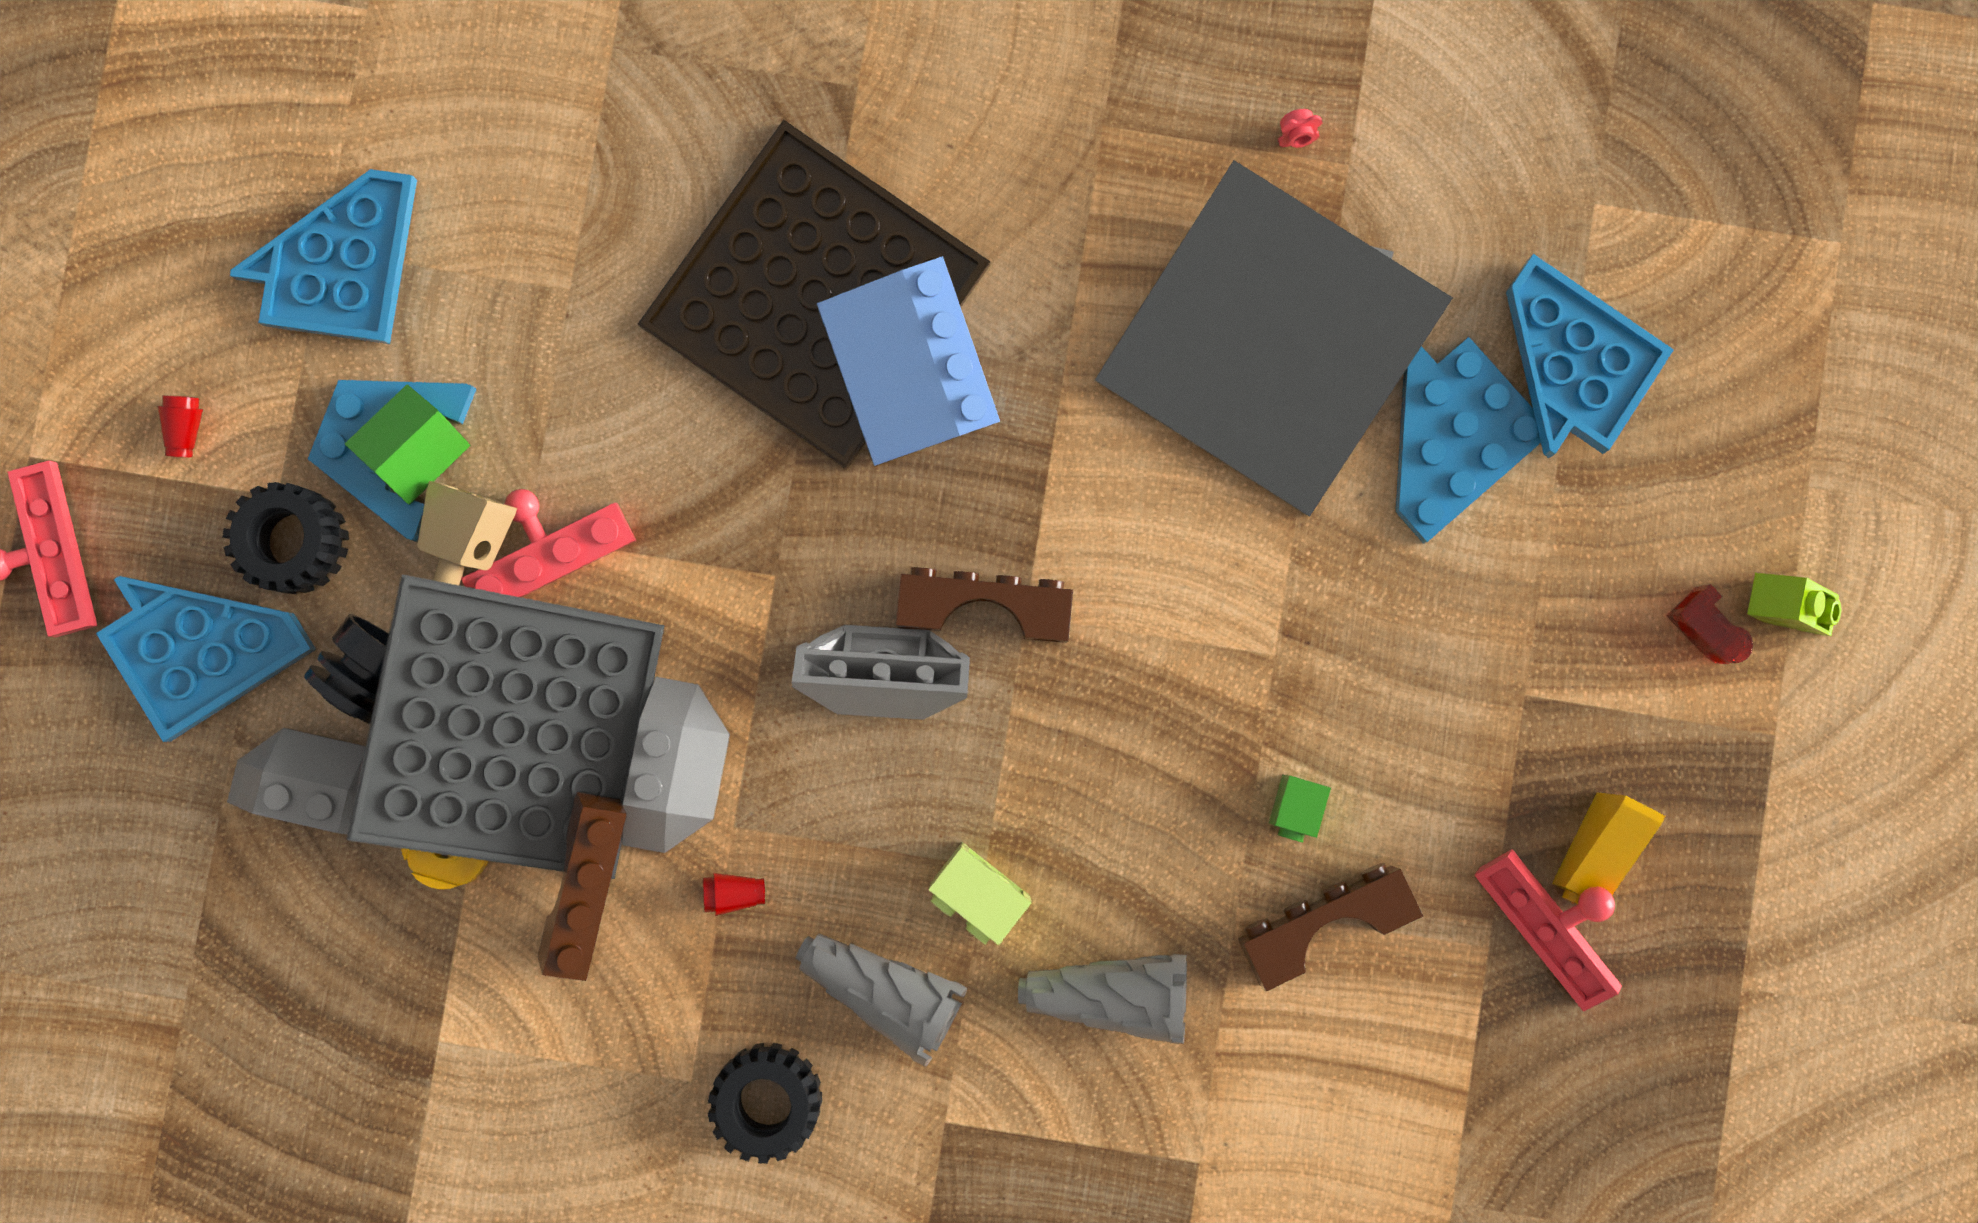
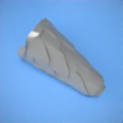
(886, 994)
(1122, 996)

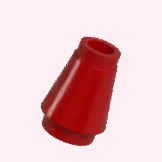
(179, 424)
(732, 893)

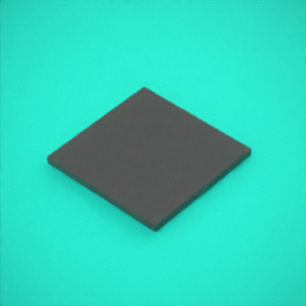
(1273, 338)
(497, 721)

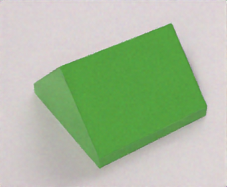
(408, 444)

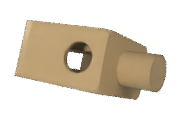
(462, 530)

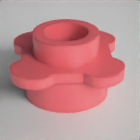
(1299, 128)

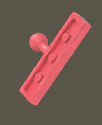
(49, 549)
(551, 555)
(1552, 930)

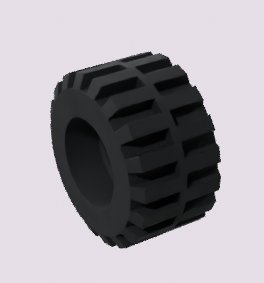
(252, 533)
(753, 1137)

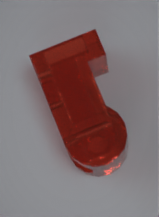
(1709, 628)

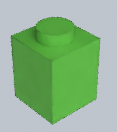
(1299, 808)

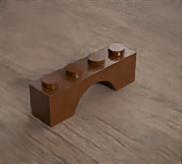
(929, 601)
(588, 869)
(1280, 947)

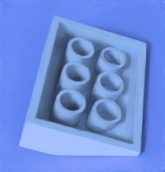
(908, 361)

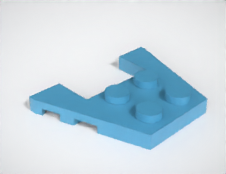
(352, 407)

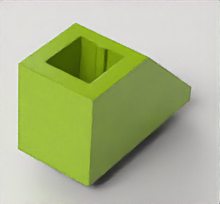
(1794, 603)

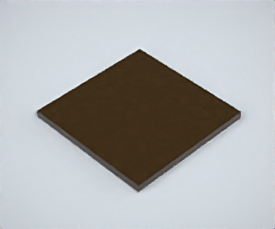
(778, 246)

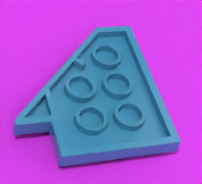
(339, 263)
(1579, 358)
(1456, 435)
(196, 651)

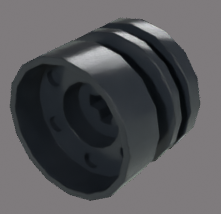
(351, 680)

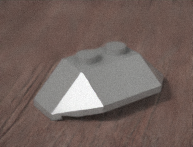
(881, 672)
(674, 767)
(299, 780)

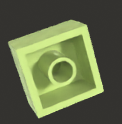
(979, 895)

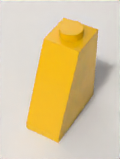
(1606, 844)

